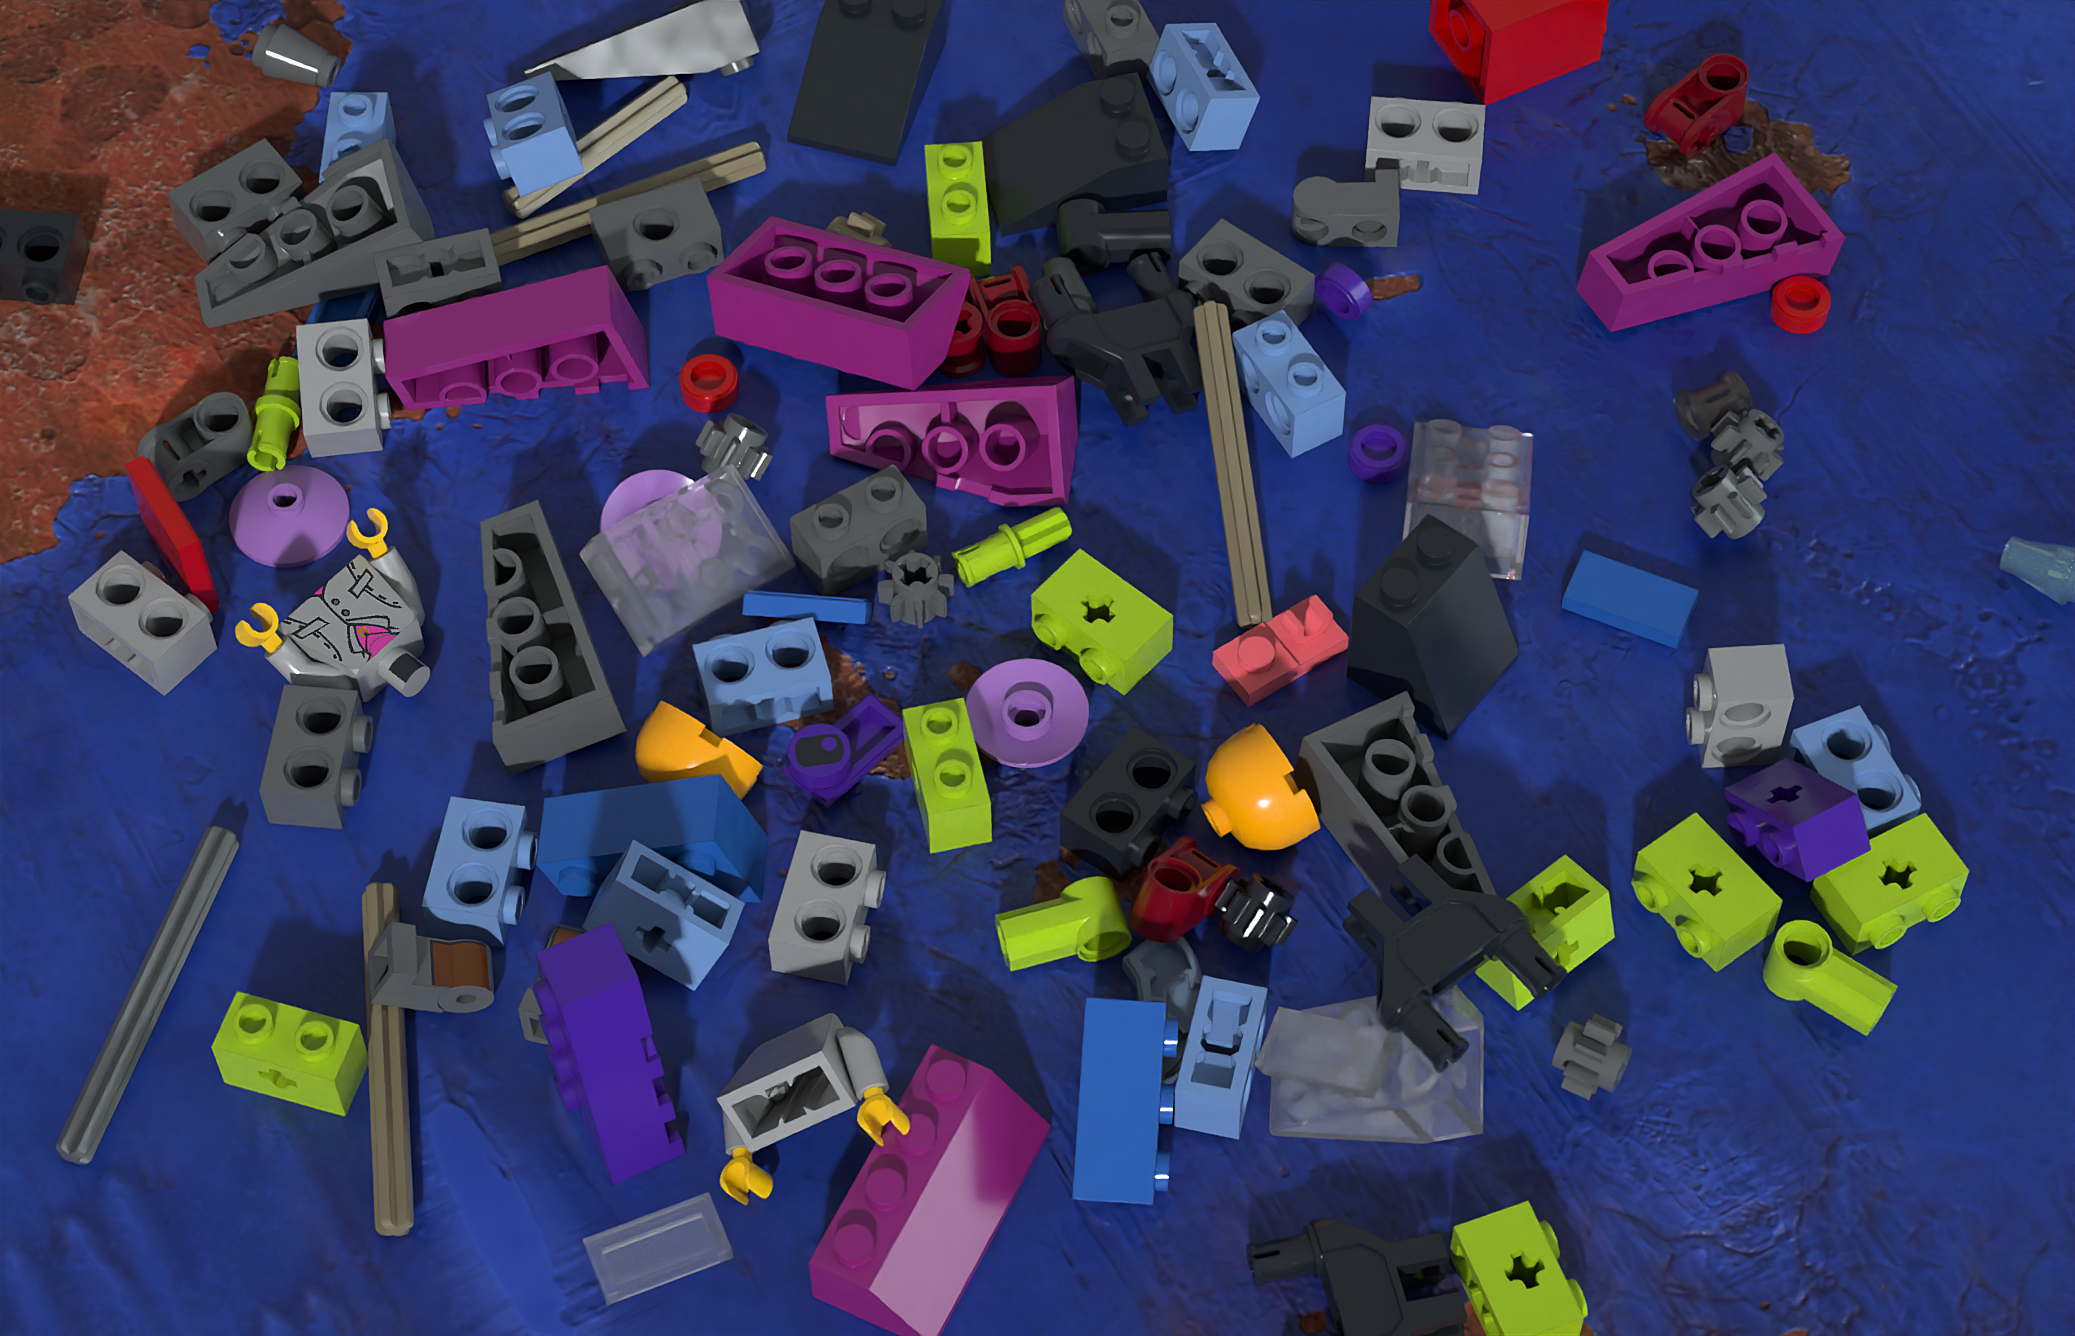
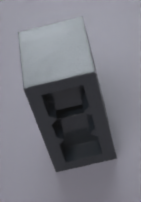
(41, 256)
(1117, 799)

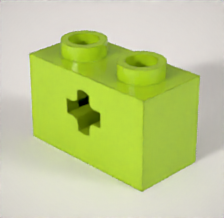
(958, 206)
(1101, 622)
(947, 775)
(1892, 886)
(1705, 893)
(1567, 918)
(291, 1053)
(1510, 1247)

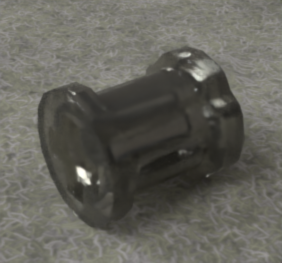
(1705, 407)

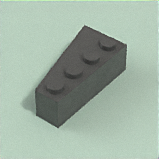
(543, 660)
(1385, 799)

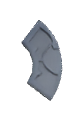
(1169, 976)

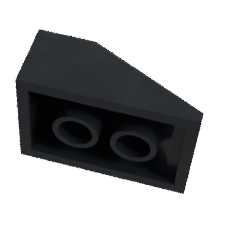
(867, 76)
(1079, 146)

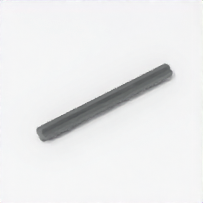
(147, 996)

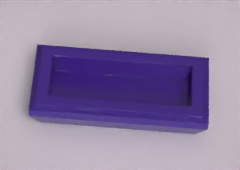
(872, 734)

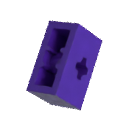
(1797, 819)

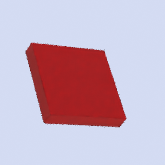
(171, 532)

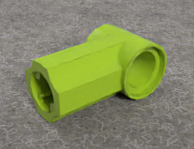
(1080, 922)
(1830, 979)

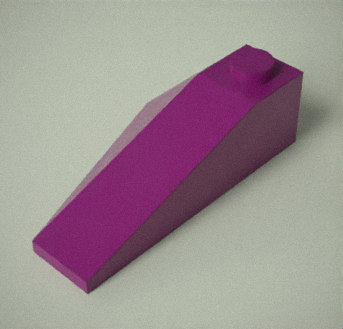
(981, 437)

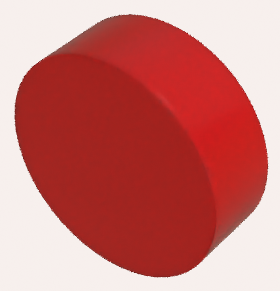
(1800, 304)
(709, 383)

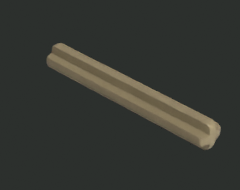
(607, 140)

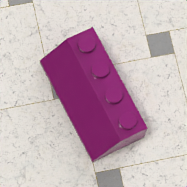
(839, 302)
(929, 1198)

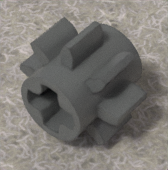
(1750, 441)
(737, 442)
(1728, 501)
(916, 588)
(1591, 1056)

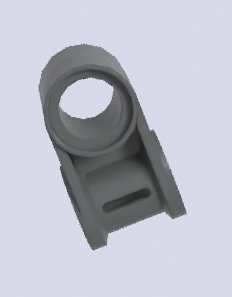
(201, 444)

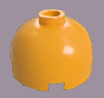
(681, 748)
(1256, 793)

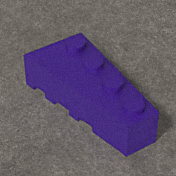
(605, 1052)

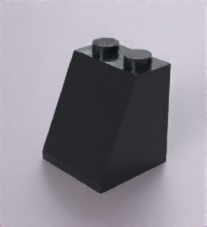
(1431, 628)

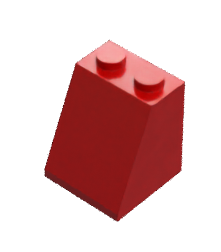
(1517, 43)

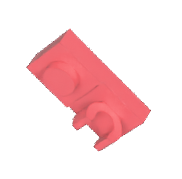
(1280, 650)

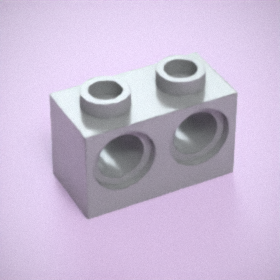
(1428, 142)
(331, 389)
(136, 629)
(1740, 706)
(814, 906)

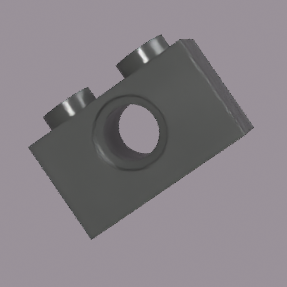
(657, 235)

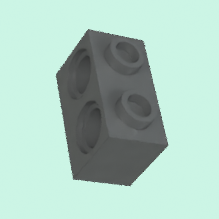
(1112, 36)
(234, 199)
(437, 272)
(1245, 277)
(858, 531)
(304, 756)

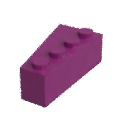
(1712, 249)
(518, 342)

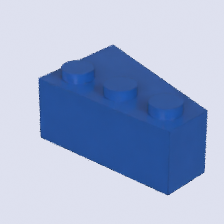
(684, 820)
(1123, 1101)

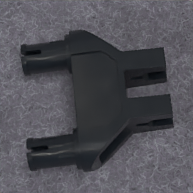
(1128, 350)
(1436, 949)
(1365, 1278)

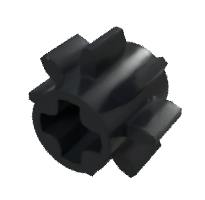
(1256, 913)

